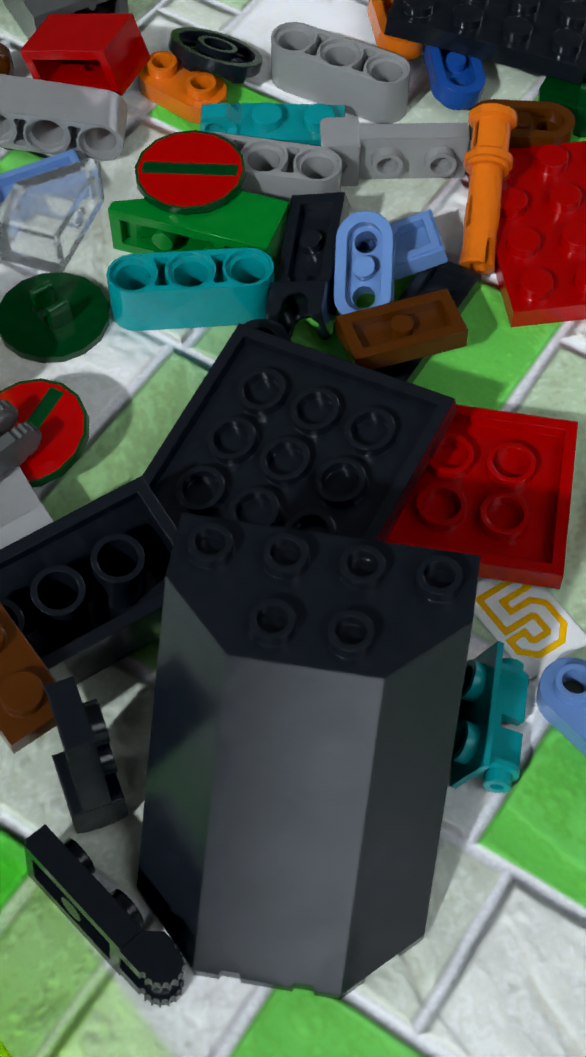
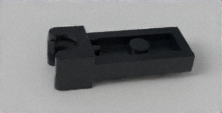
(308, 263)
(87, 763)

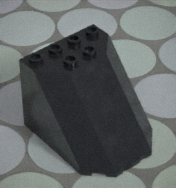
(301, 749)

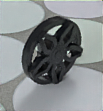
(215, 53)

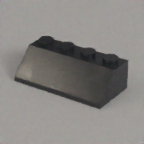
(91, 581)

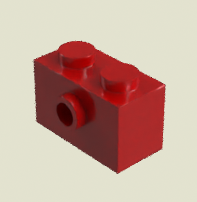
(87, 50)

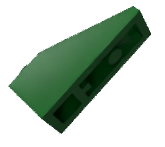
(243, 222)

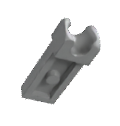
(395, 149)

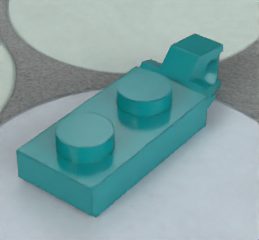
(269, 121)

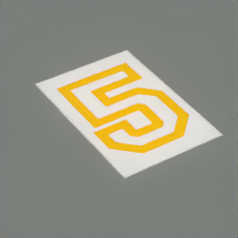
(527, 623)

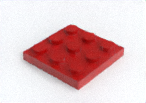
(497, 493)

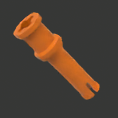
(487, 166)

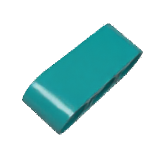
(189, 288)

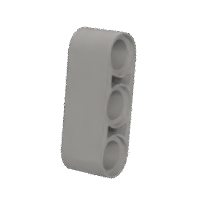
(340, 72)
(61, 117)
(286, 168)

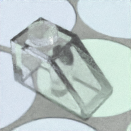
(50, 215)

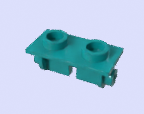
(491, 693)

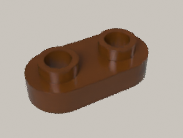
(537, 123)

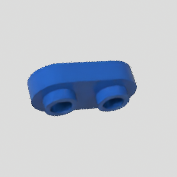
(454, 77)

